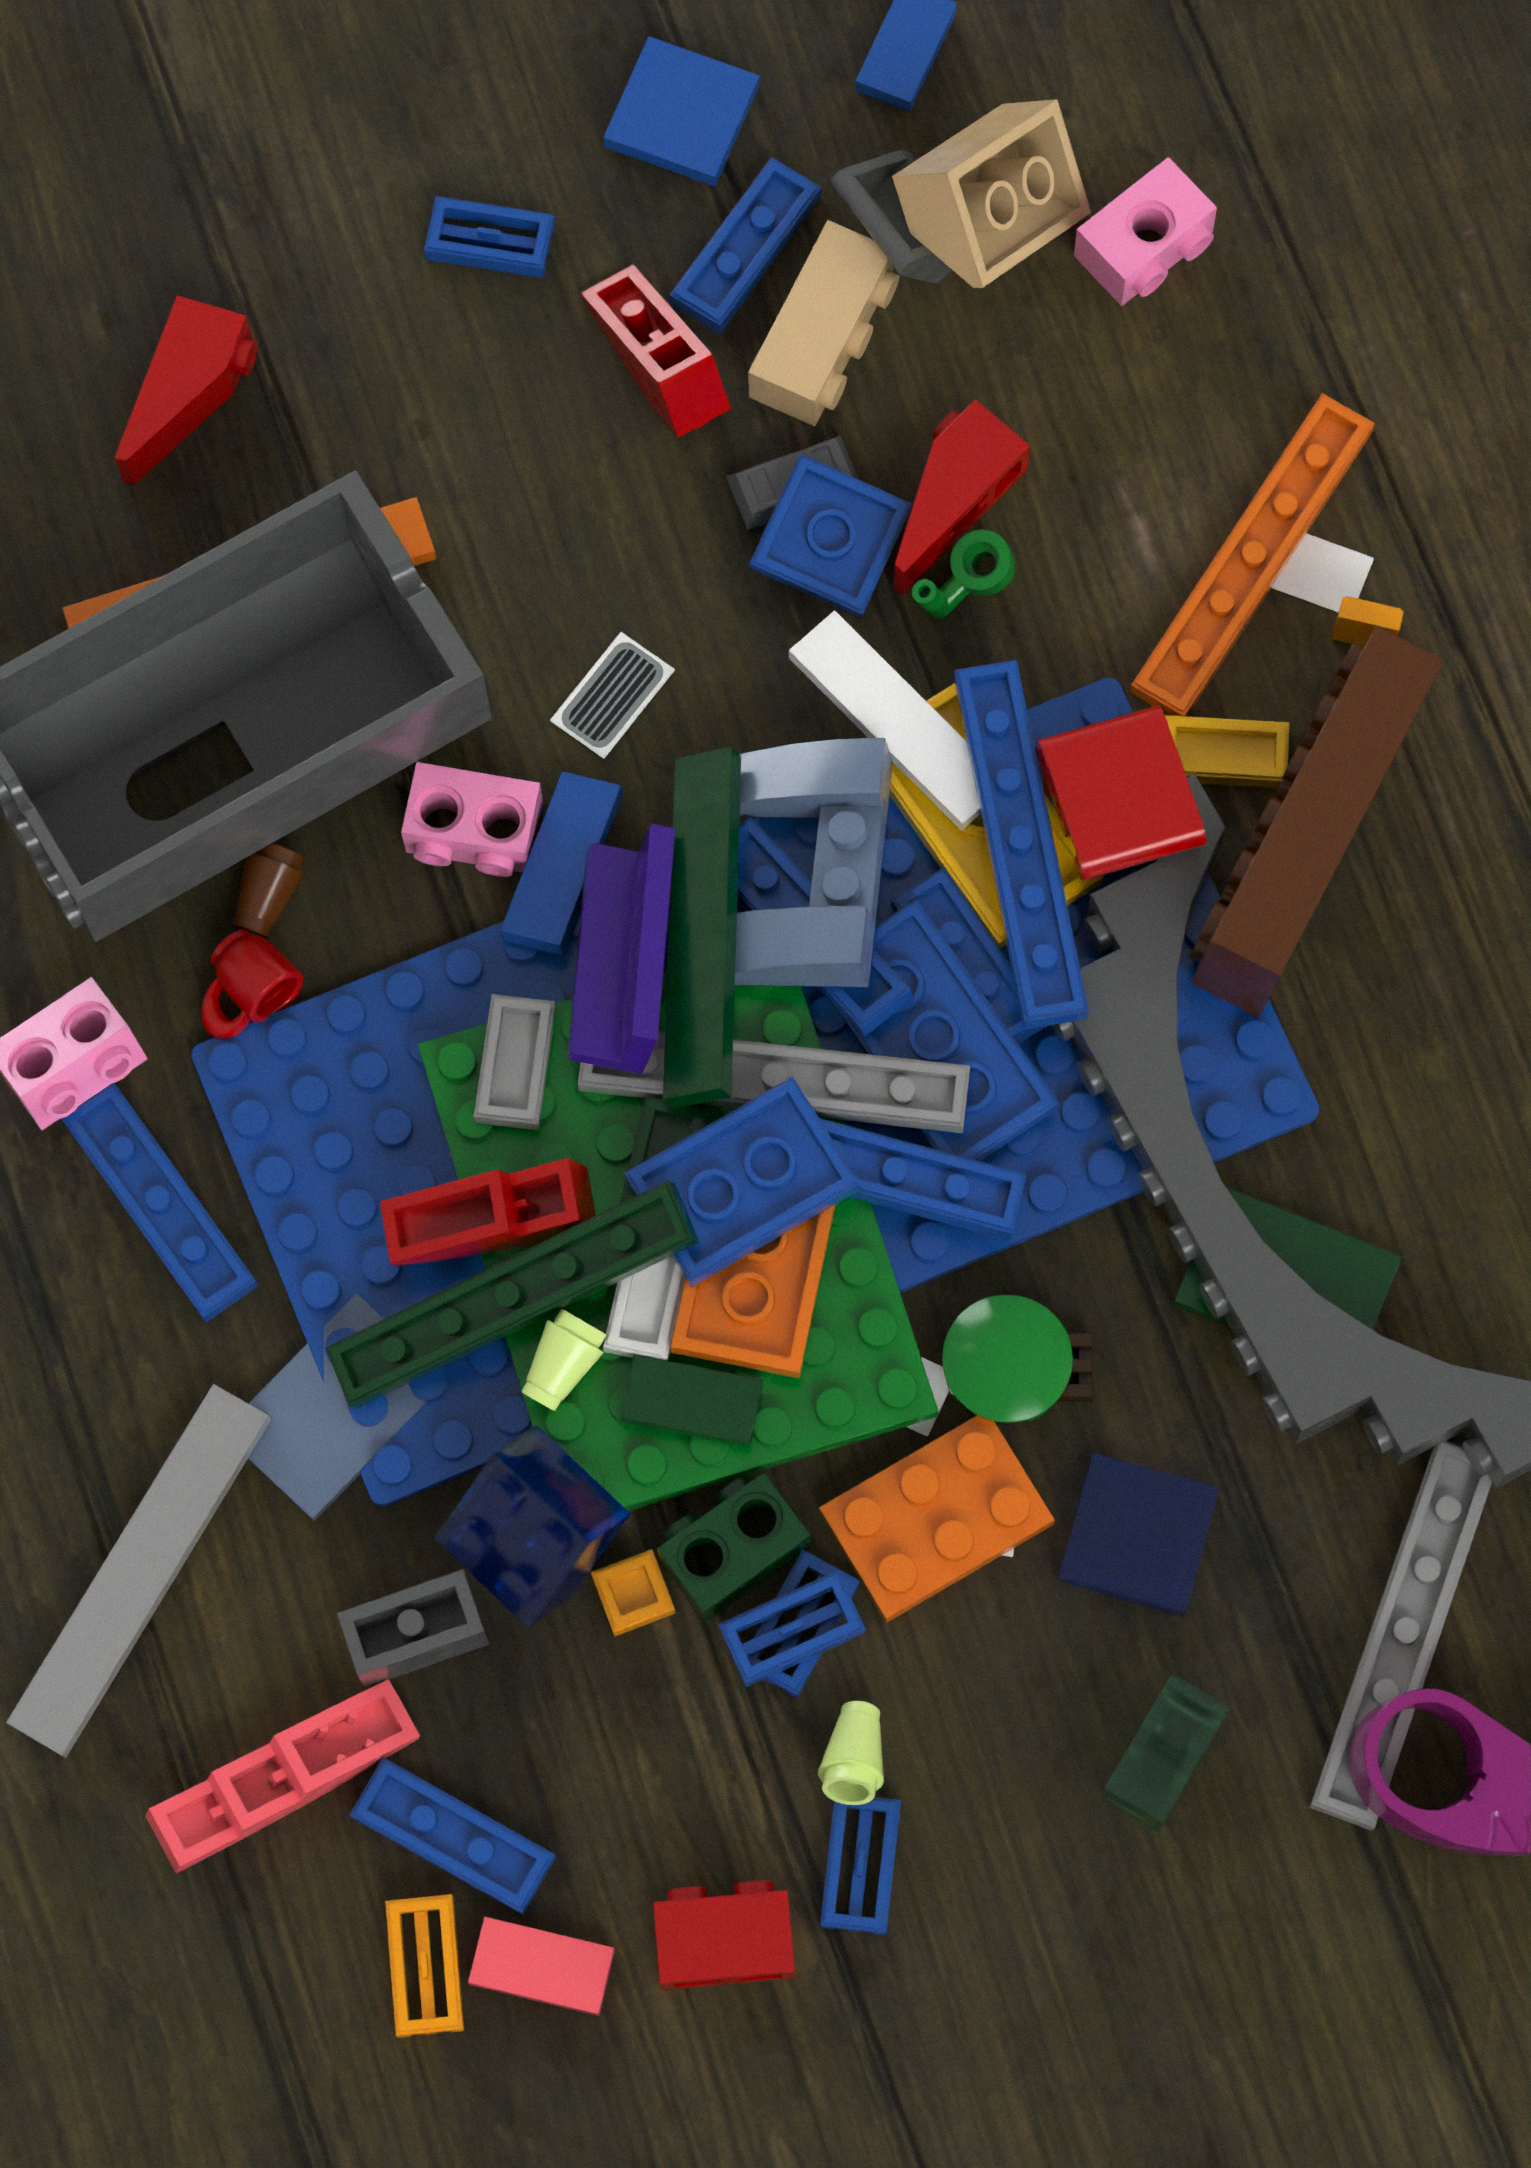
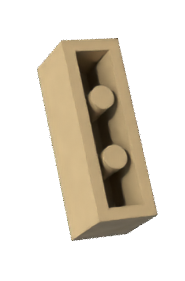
(822, 325)

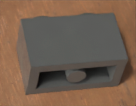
(412, 1628)

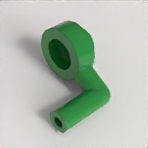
(965, 580)

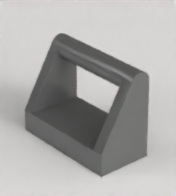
(875, 202)

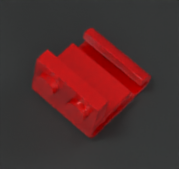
(1120, 792)

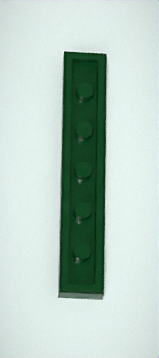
(702, 928)
(512, 1294)

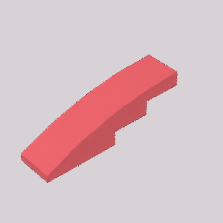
(282, 1775)

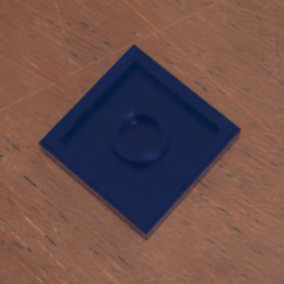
(1138, 1534)

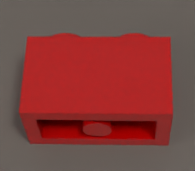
(723, 1936)

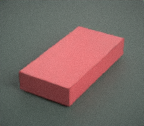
(541, 1966)

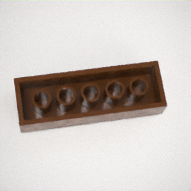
(1311, 819)

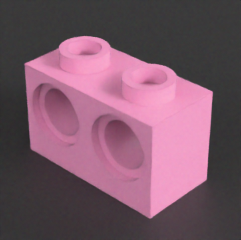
(478, 802)
(68, 1053)

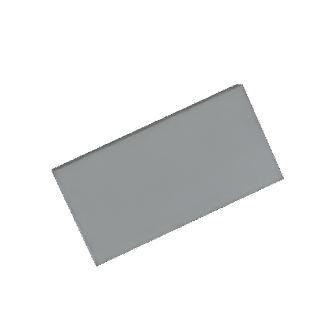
(515, 1062)

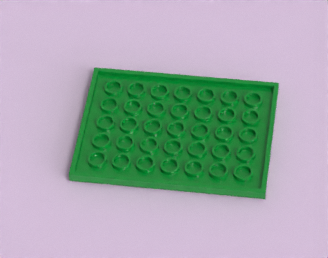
(860, 1352)

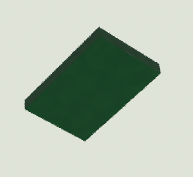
(1332, 1263)

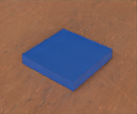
(681, 111)
(830, 535)

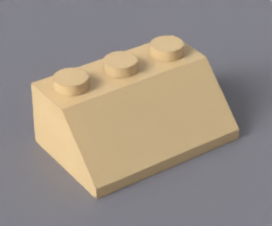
(995, 191)

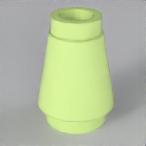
(562, 1359)
(853, 1757)

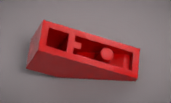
(658, 351)
(186, 382)
(964, 476)

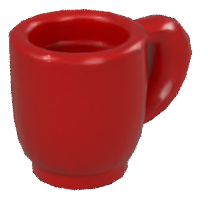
(254, 977)

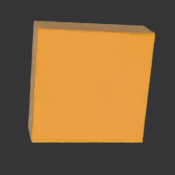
(1359, 617)
(633, 1592)

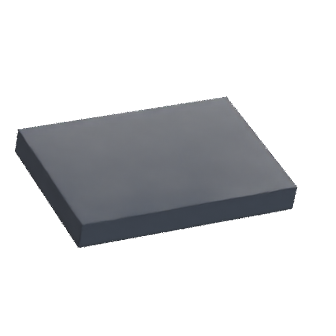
(312, 1441)

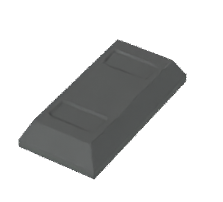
(760, 486)

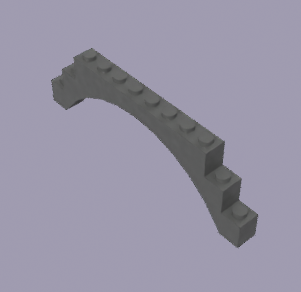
(1301, 1346)

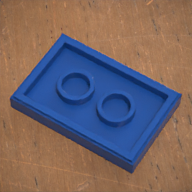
(749, 1178)

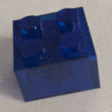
(532, 1525)

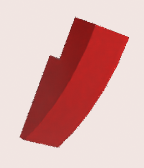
(487, 1212)

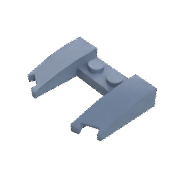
(849, 792)

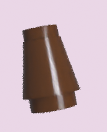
(266, 887)

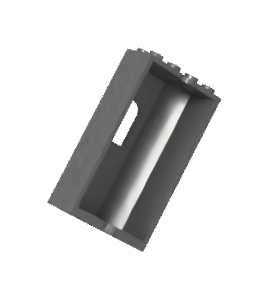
(290, 636)

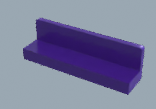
(621, 953)

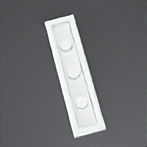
(890, 709)

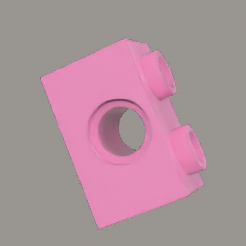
(1157, 202)

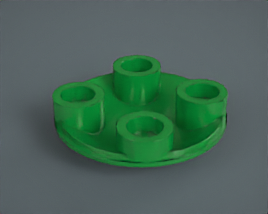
(1007, 1358)

